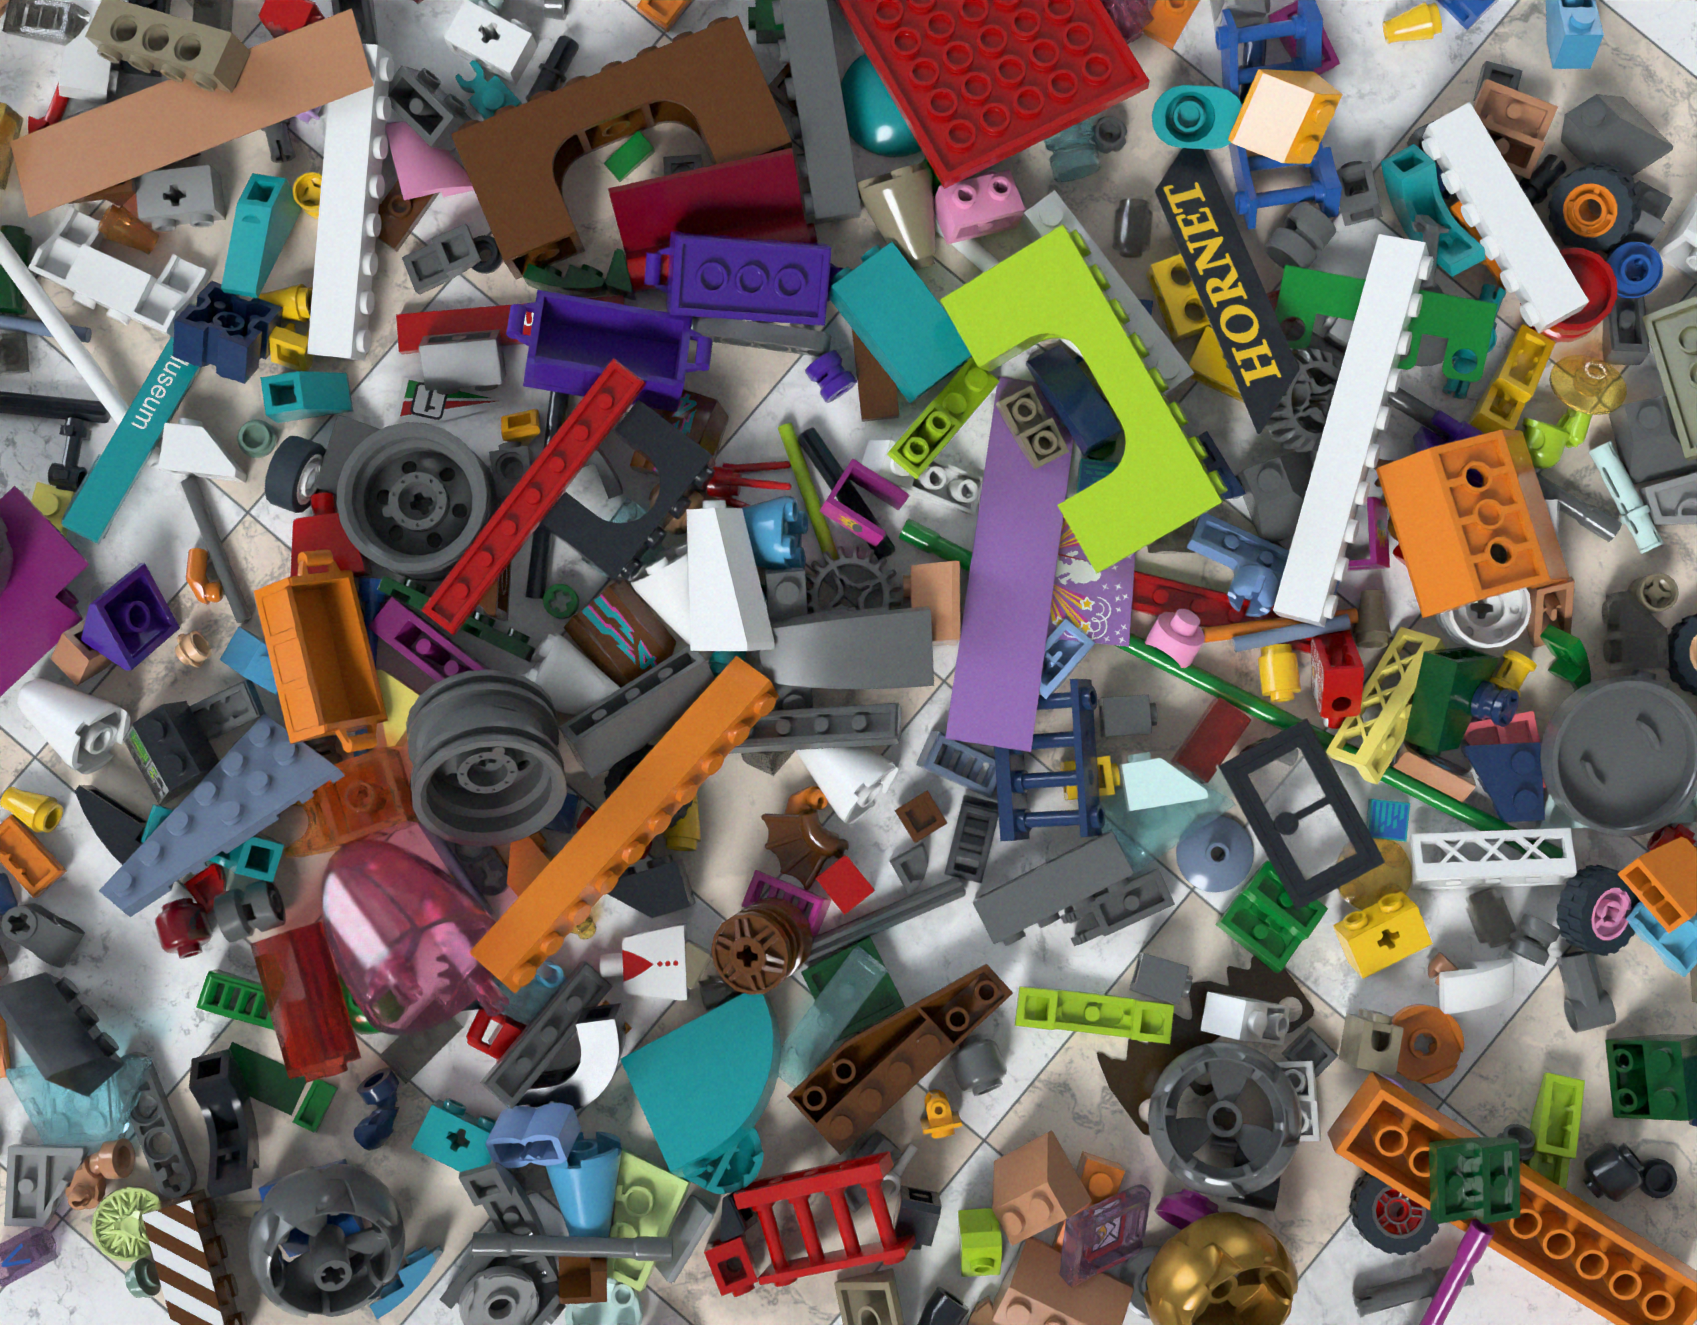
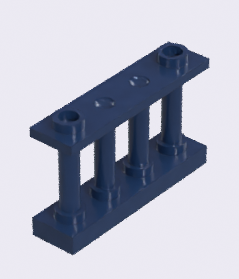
(1015, 781)

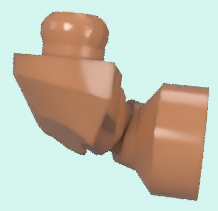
(88, 1185)

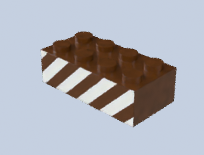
(192, 1261)

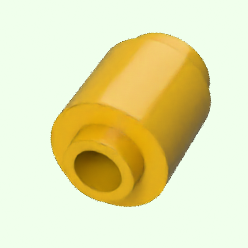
(1279, 672)

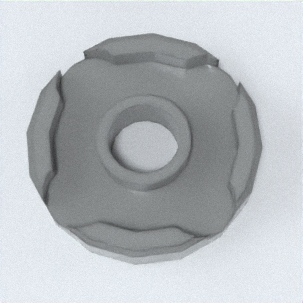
(495, 1284)

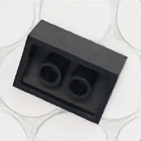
(59, 1032)

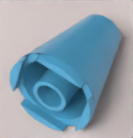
(588, 1184)

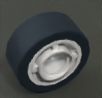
(294, 473)

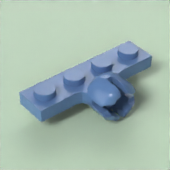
(1254, 561)

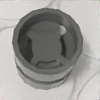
(1304, 232)
(243, 912)

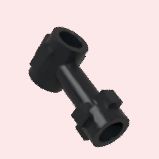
(68, 474)

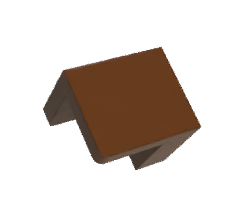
(582, 1280)

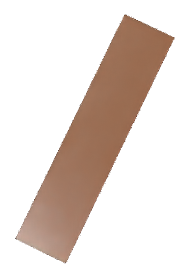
(183, 119)

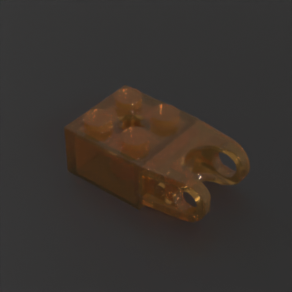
(338, 808)

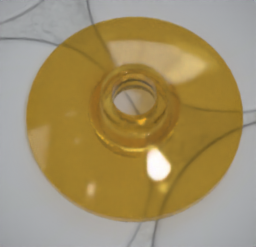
(1588, 384)

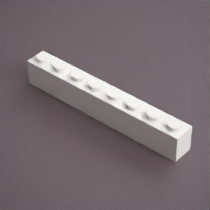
(350, 215)

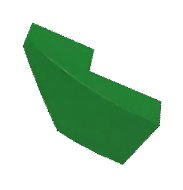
(1571, 656)

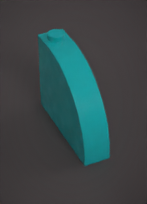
(708, 1081)

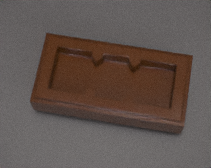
(401, 216)

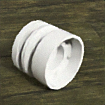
(1499, 624)

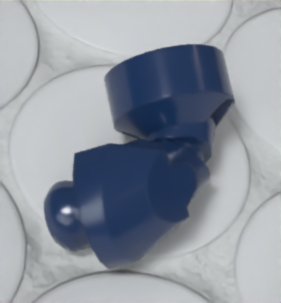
(381, 1091)

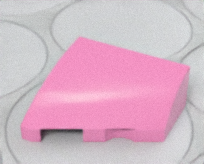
(423, 168)

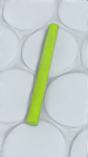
(807, 490)

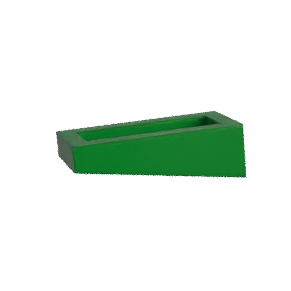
(629, 156)
(315, 1105)

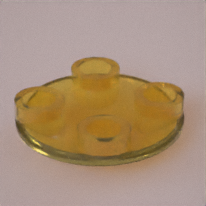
(1385, 879)

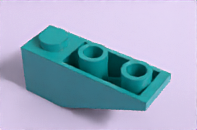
(258, 233)

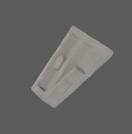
(38, 1181)

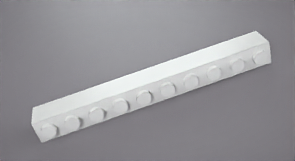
(1352, 430)

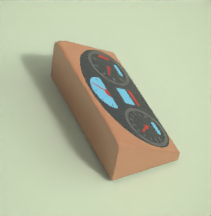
(1435, 771)

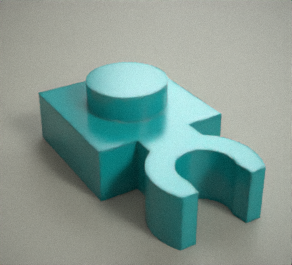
(488, 95)

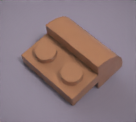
(1515, 124)

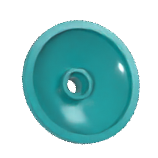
(872, 114)

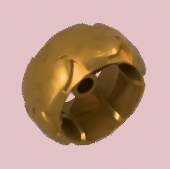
(1195, 1272)

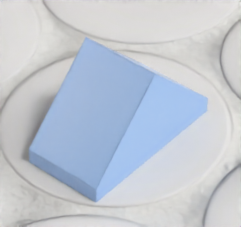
(1062, 657)

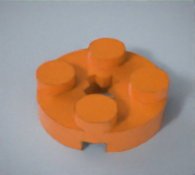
(1443, 1051)

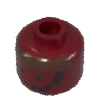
(183, 927)

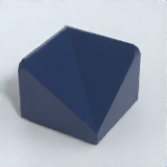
(567, 817)

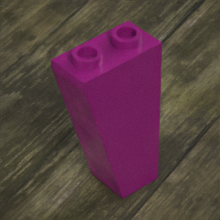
(422, 642)

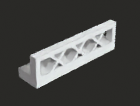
(1492, 873)

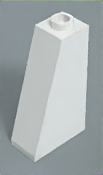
(724, 583)

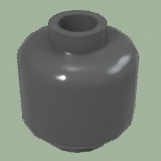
(978, 1065)

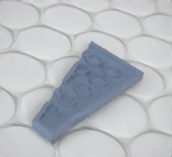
(223, 811)

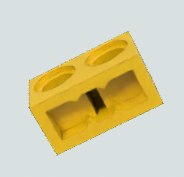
(1174, 298)

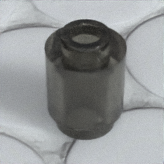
(1132, 228)
(1490, 917)

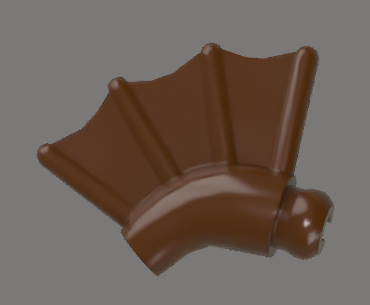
(802, 844)

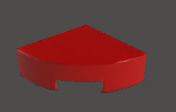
(207, 885)

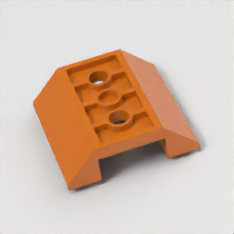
(1450, 525)

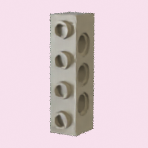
(168, 44)

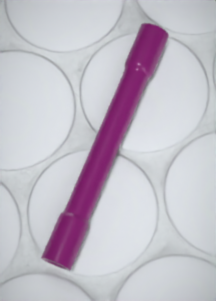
(1468, 1254)

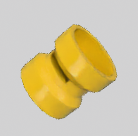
(308, 190)

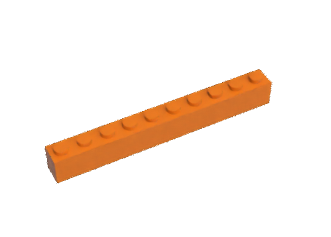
(625, 825)

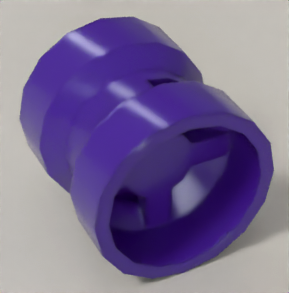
(830, 376)

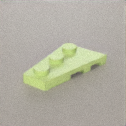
(644, 1206)

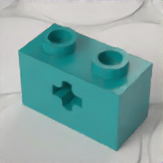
(438, 1137)

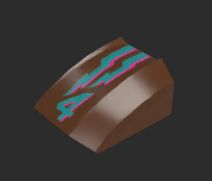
(696, 417)
(621, 634)

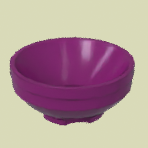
(1184, 1208)

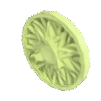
(119, 1223)

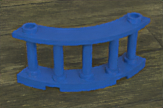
(1325, 184)

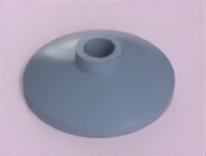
(1201, 870)

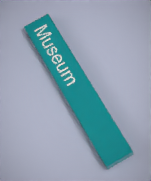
(131, 446)

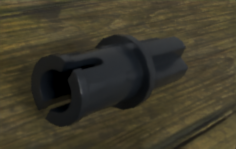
(555, 67)

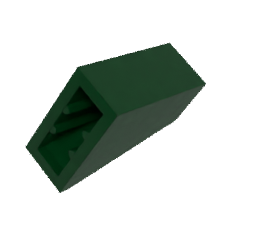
(1444, 697)

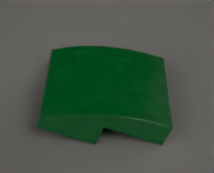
(1474, 1179)

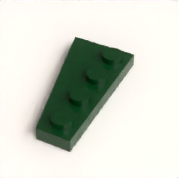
(477, 625)

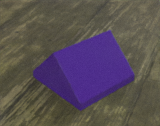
(129, 619)

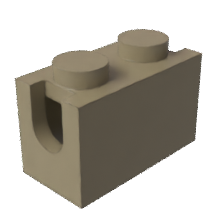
(1371, 1042)

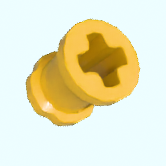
(1513, 671)

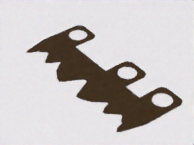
(1137, 1075)

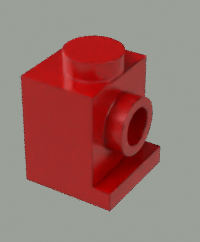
(727, 1279)

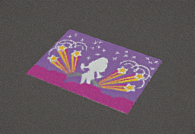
(1091, 601)

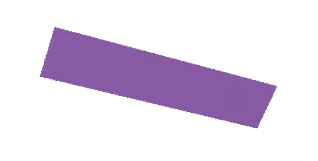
(1009, 589)

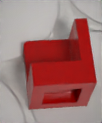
(845, 884)

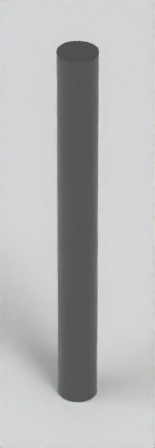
(216, 550)

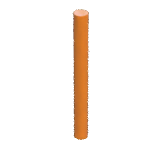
(1226, 632)

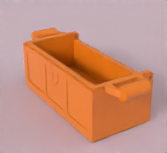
(321, 654)

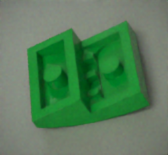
(1267, 921)

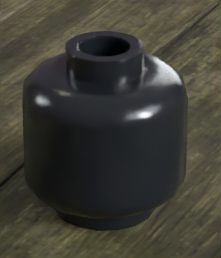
(1613, 1171)

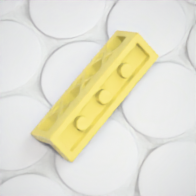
(1390, 727)

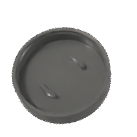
(1621, 756)

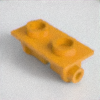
(939, 1119)

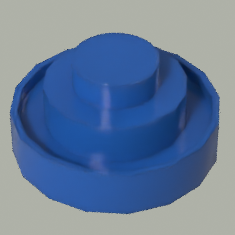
(1635, 268)

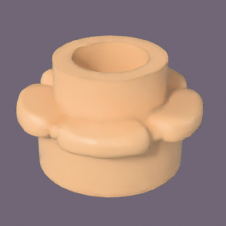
(192, 649)

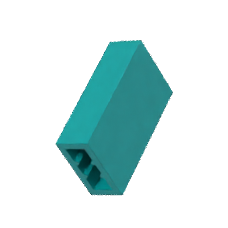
(899, 320)

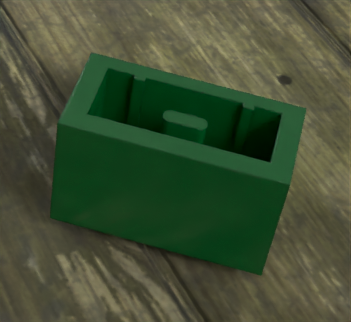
(1653, 1076)

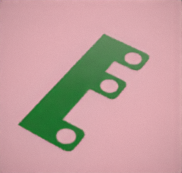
(1461, 320)

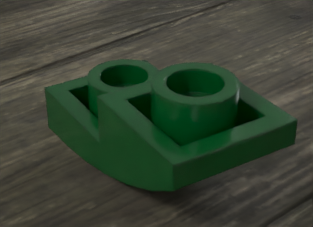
(577, 281)

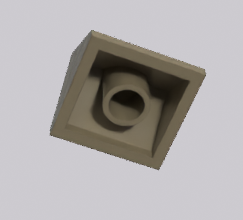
(870, 1299)

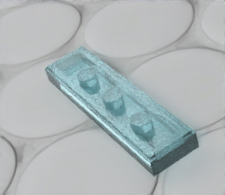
(829, 1016)

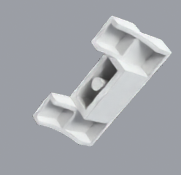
(96, 278)

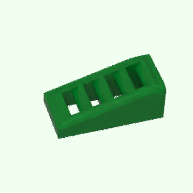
(209, 991)

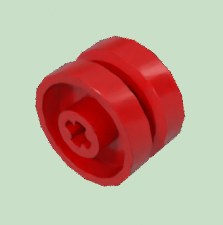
(1598, 285)

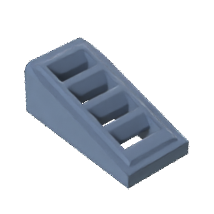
(931, 750)

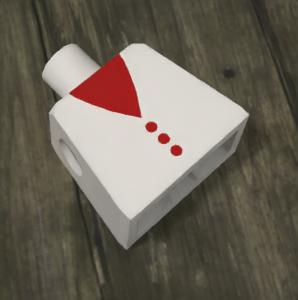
(651, 963)

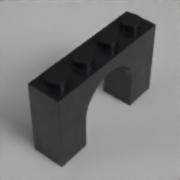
(620, 546)

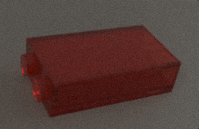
(306, 1002)

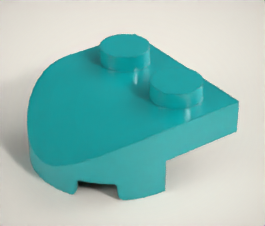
(734, 1168)

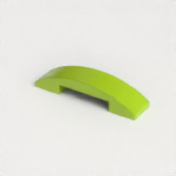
(1094, 1014)

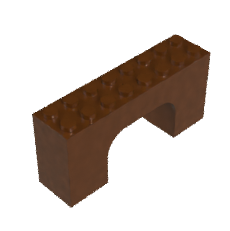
(525, 150)

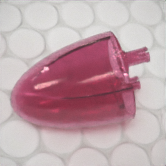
(404, 937)

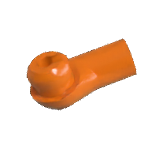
(197, 579)

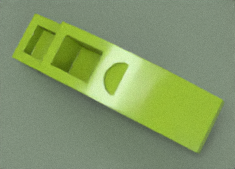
(943, 418)

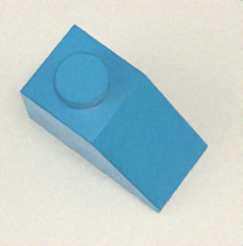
(250, 658)

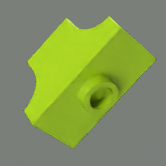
(979, 1242)

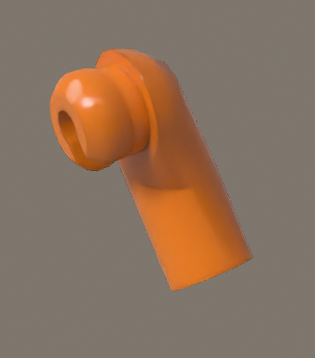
(808, 798)

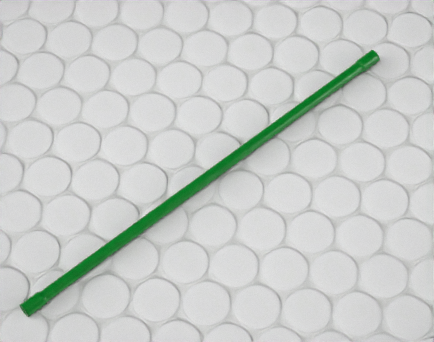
(933, 543)

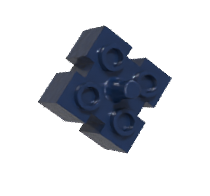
(225, 332)

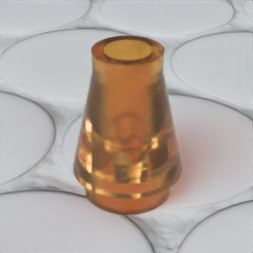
(126, 229)

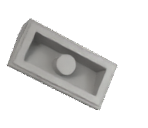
(686, 1234)

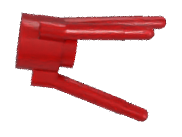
(728, 481)

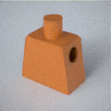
(1666, 882)

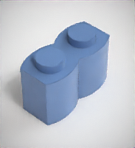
(533, 1135)

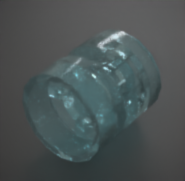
(1073, 153)

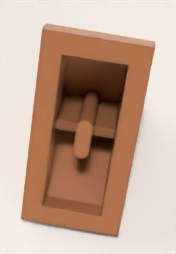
(1551, 606)

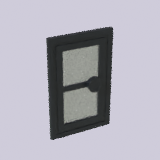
(1301, 814)

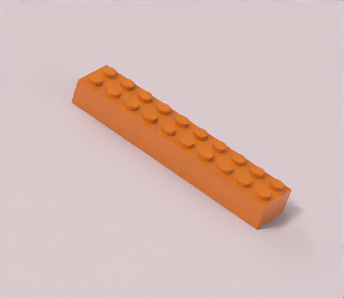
(1556, 1231)

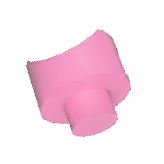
(1177, 635)

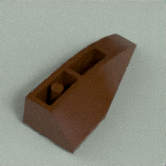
(891, 1057)

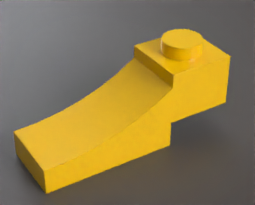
(1513, 381)

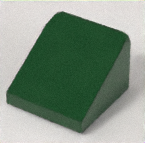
(618, 277)

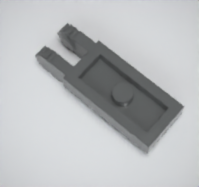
(1124, 907)

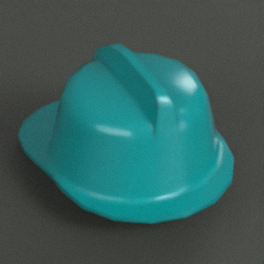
(1195, 116)

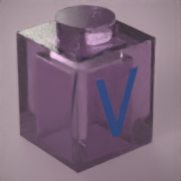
(26, 1254)

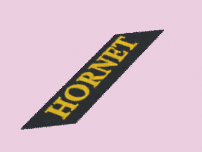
(1227, 284)

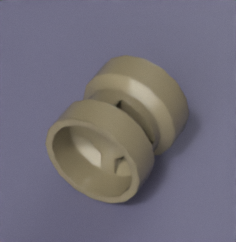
(1661, 592)

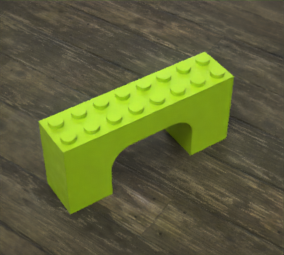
(1057, 294)

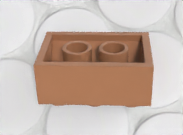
(1039, 1296)

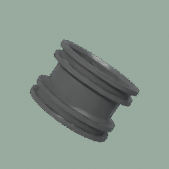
(379, 466)
(485, 758)

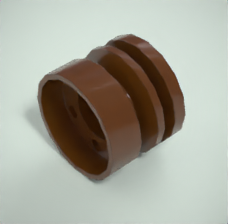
(762, 945)

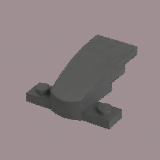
(840, 646)

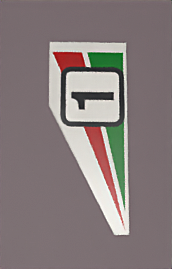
(430, 407)

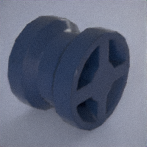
(1494, 703)

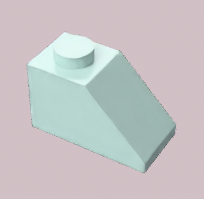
(1156, 783)

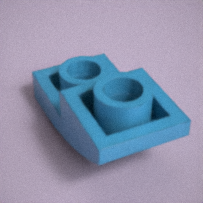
(412, 1274)

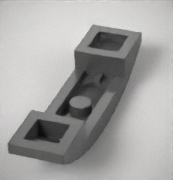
(511, 1213)

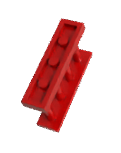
(833, 1181)

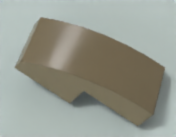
(1031, 428)

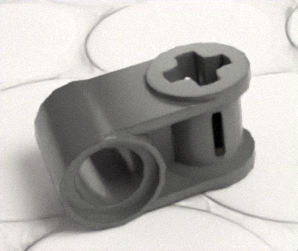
(48, 937)

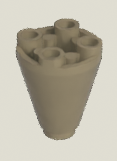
(904, 211)

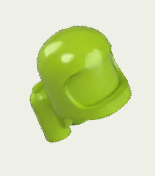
(1548, 441)

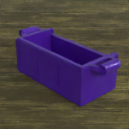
(744, 278)
(580, 336)

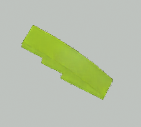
(1556, 1126)

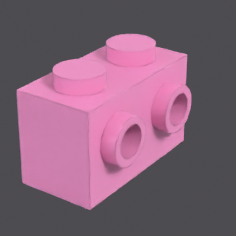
(978, 206)

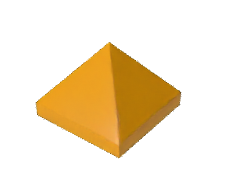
(521, 426)

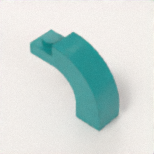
(1414, 191)
(253, 858)

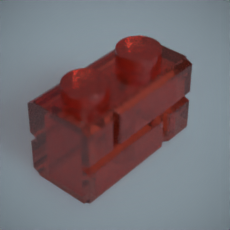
(1210, 740)

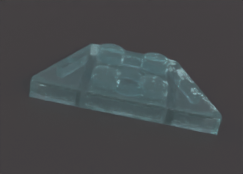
(1155, 830)
(72, 1118)

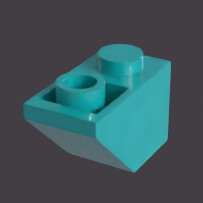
(305, 395)

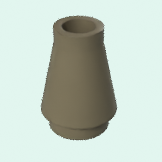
(1373, 623)

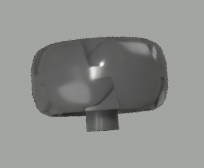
(1179, 1138)
(325, 1277)

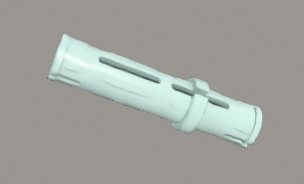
(1626, 497)

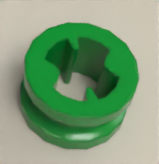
(550, 596)

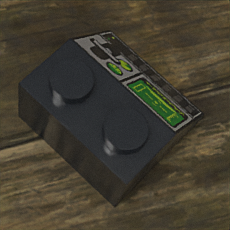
(170, 750)

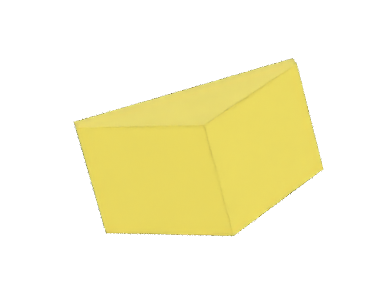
(398, 700)

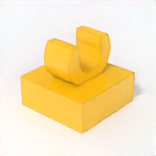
(290, 348)

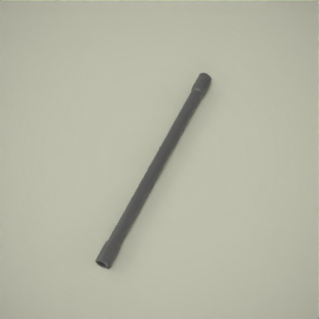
(1586, 515)

